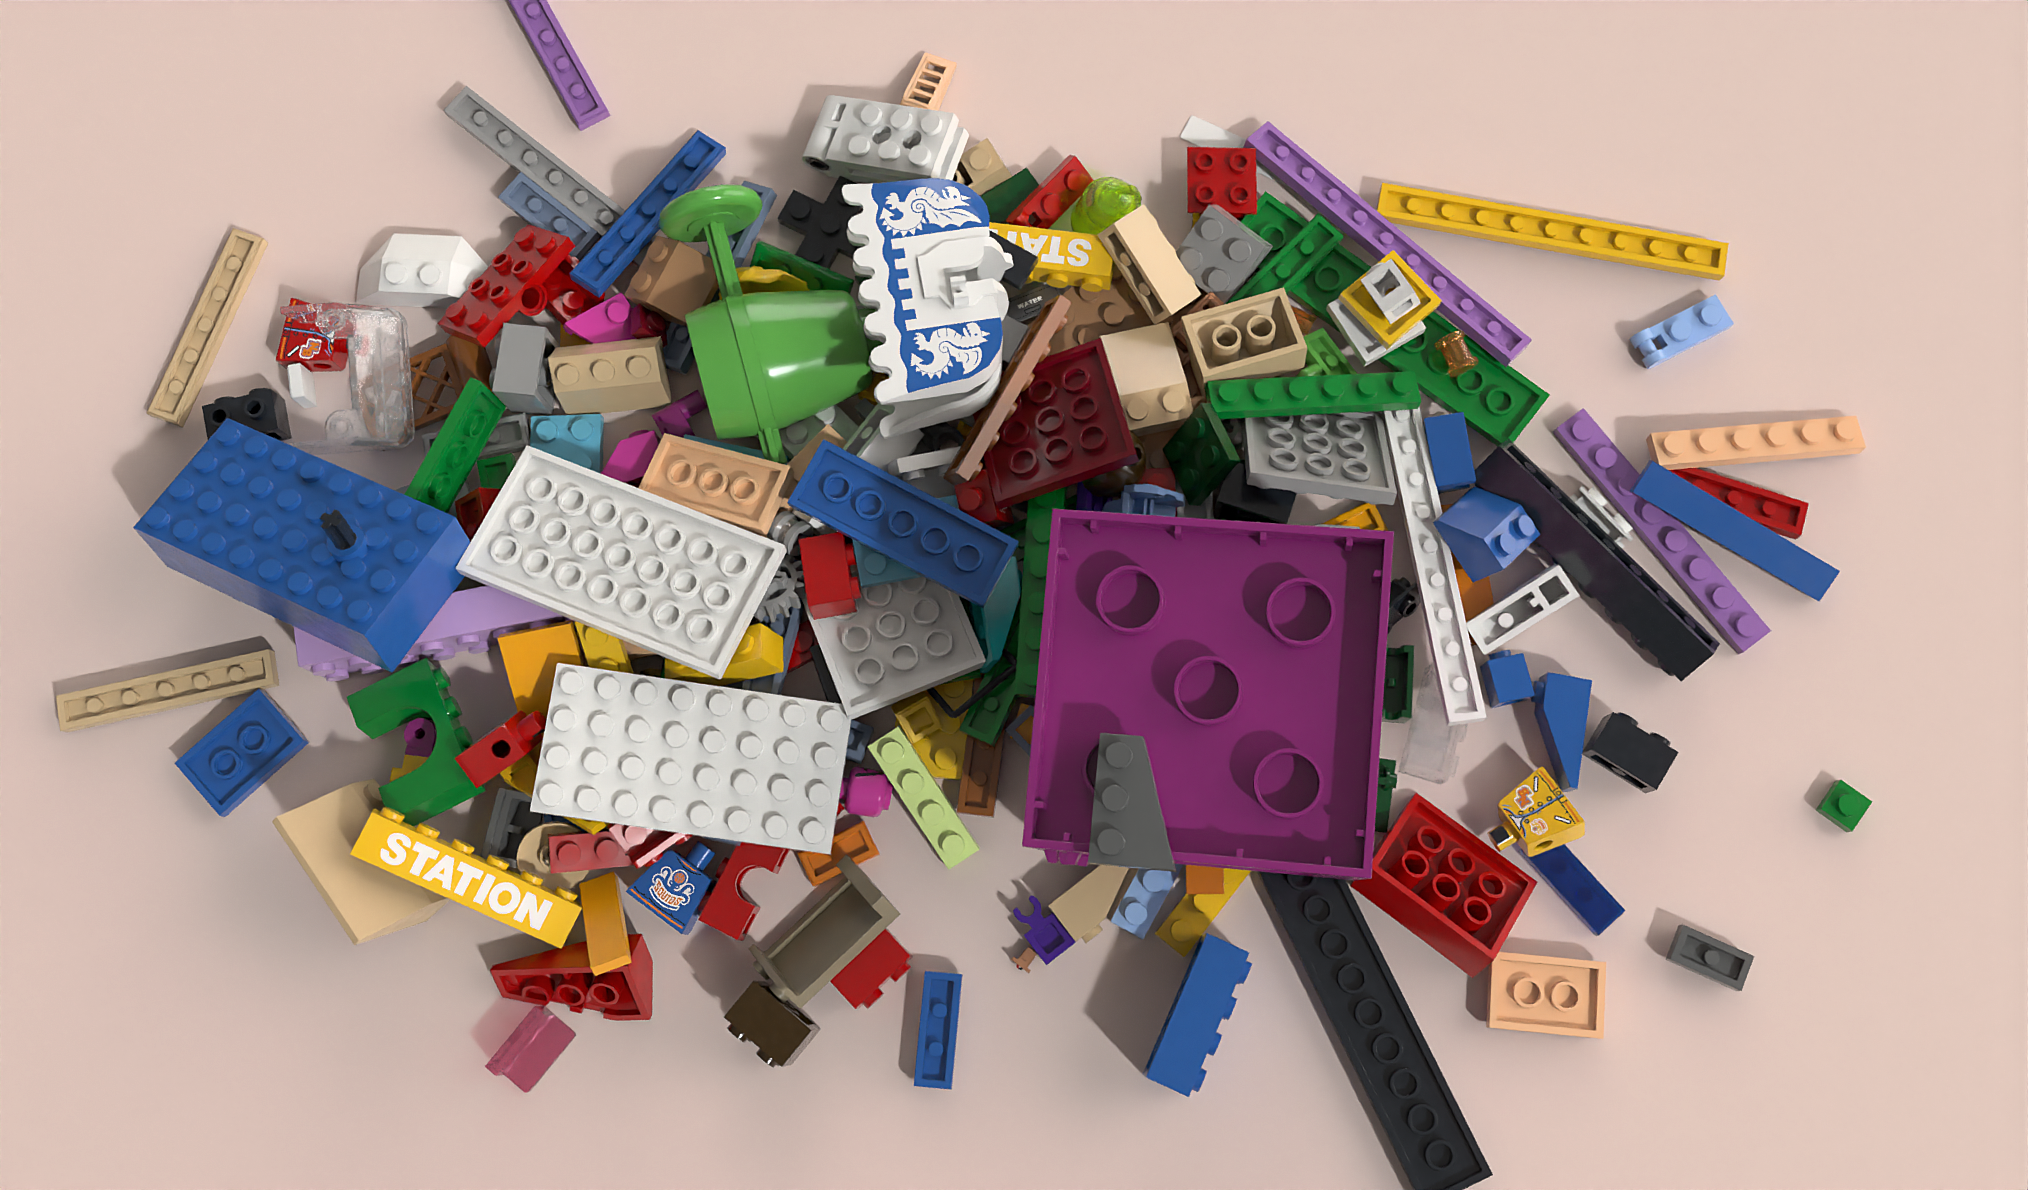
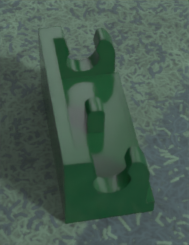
(1398, 684)

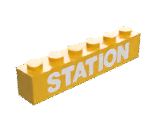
(1062, 256)
(466, 877)

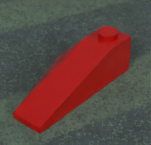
(567, 979)

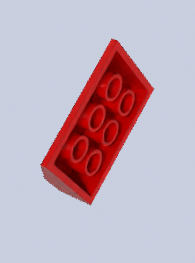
(1446, 886)

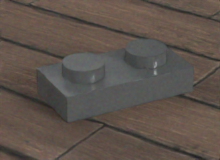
(1710, 958)

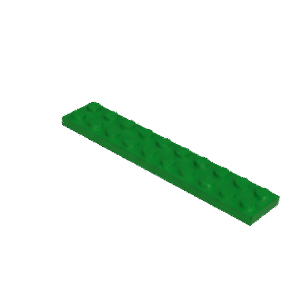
(1493, 397)

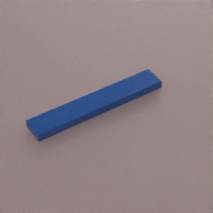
(641, 219)
(1734, 530)

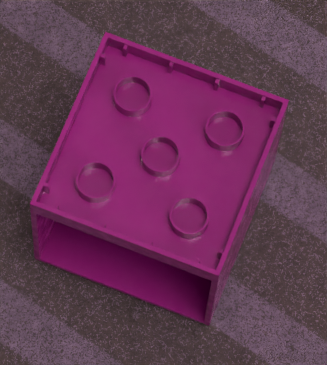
(1241, 665)

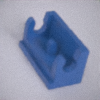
(1449, 452)

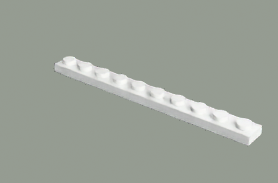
(1433, 568)

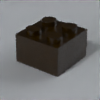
(770, 1024)

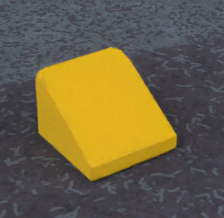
(917, 716)

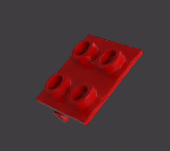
(1222, 179)

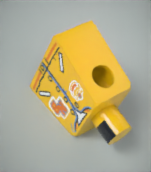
(1536, 817)

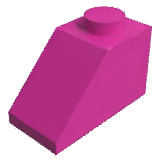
(632, 457)

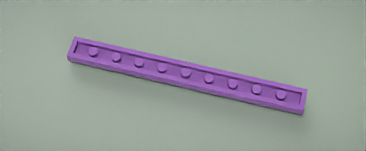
(1380, 237)

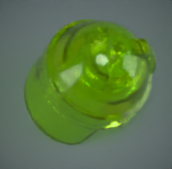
(1103, 204)

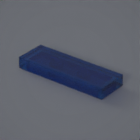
(1577, 887)

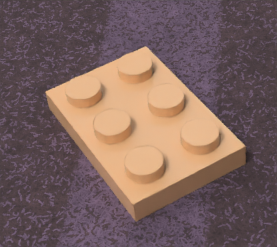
(1546, 995)

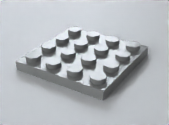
(1321, 455)

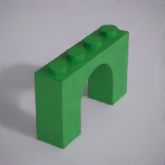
(403, 697)

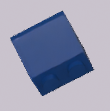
(1485, 532)

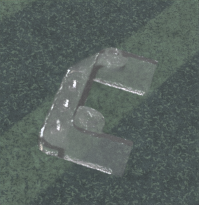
(378, 377)

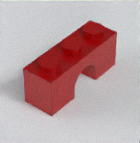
(726, 906)

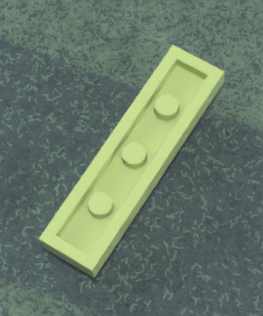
(923, 797)

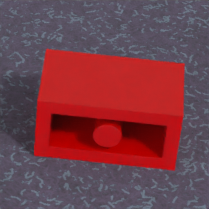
(828, 575)
(871, 969)

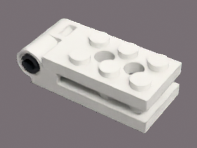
(884, 141)

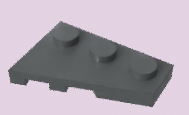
(1126, 808)

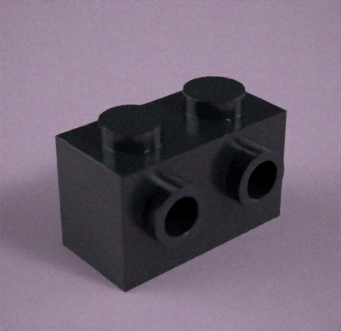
(258, 410)
(1630, 751)

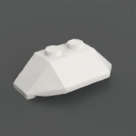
(419, 271)

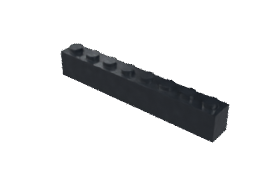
(1599, 563)

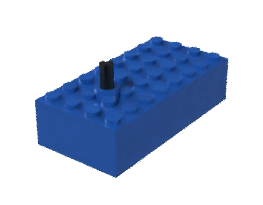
(308, 543)

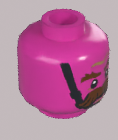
(866, 792)

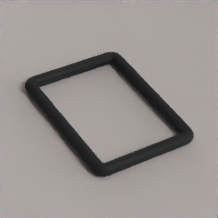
(975, 698)

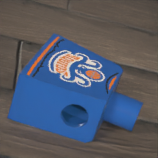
(676, 886)

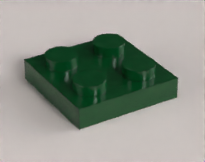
(1201, 454)

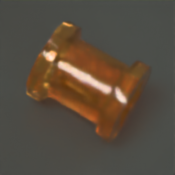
(1456, 353)

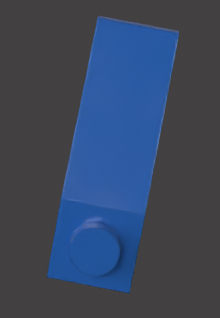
(1562, 720)

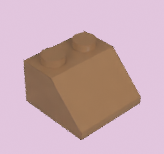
(673, 280)

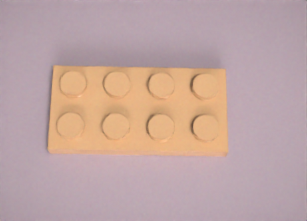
(718, 482)

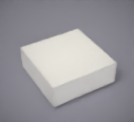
(301, 385)

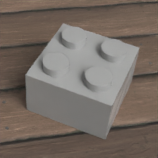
(1221, 253)
(523, 369)

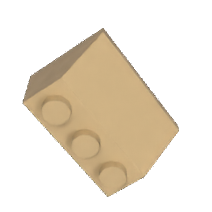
(1245, 339)
(610, 376)

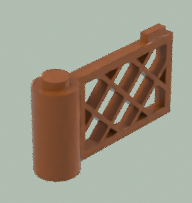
(461, 362)

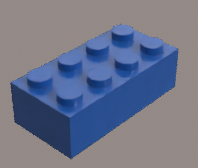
(1196, 1015)

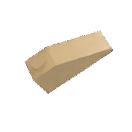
(1088, 902)

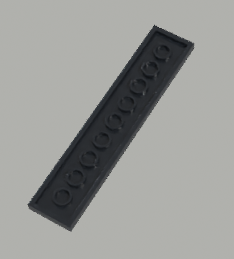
(1378, 1031)

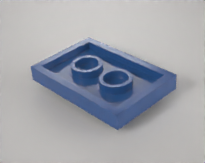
(241, 752)

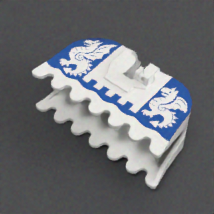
(933, 297)

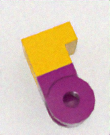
(420, 741)

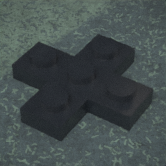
(821, 224)

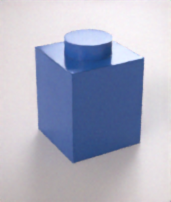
(1506, 679)

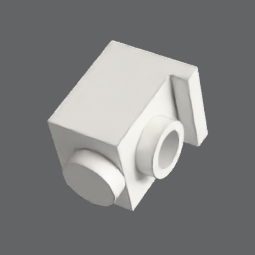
(1397, 302)

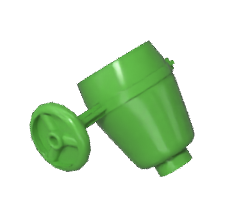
(765, 353)

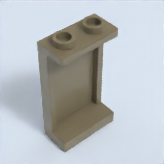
(825, 937)

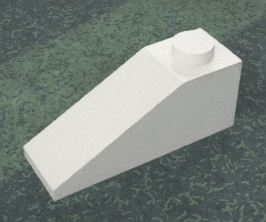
(1521, 608)

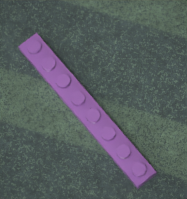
(1662, 533)

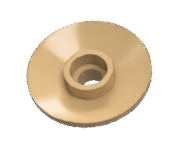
(534, 857)

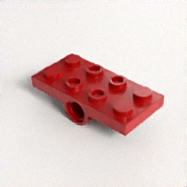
(508, 286)

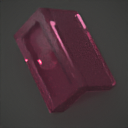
(531, 1048)

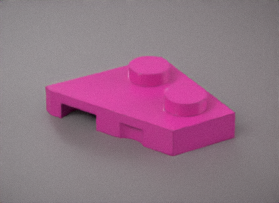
(603, 322)

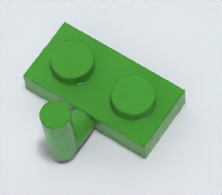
(1324, 356)

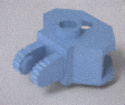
(1146, 500)

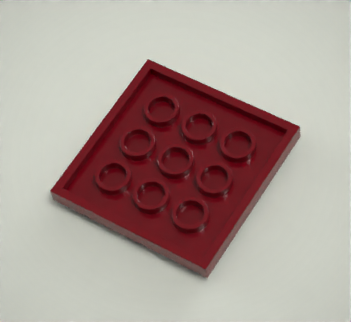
(1063, 428)

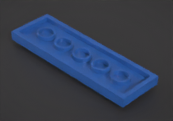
(903, 523)

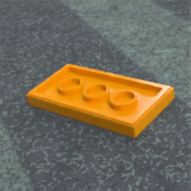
(532, 662)

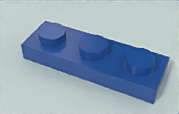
(938, 1030)

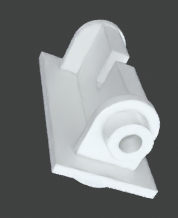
(1592, 504)

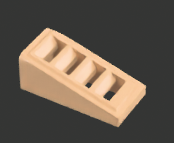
(918, 80)

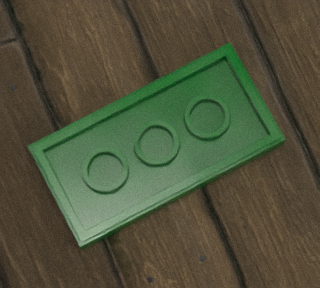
(457, 447)

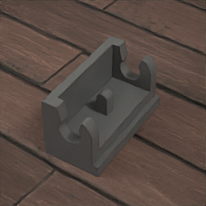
(508, 825)

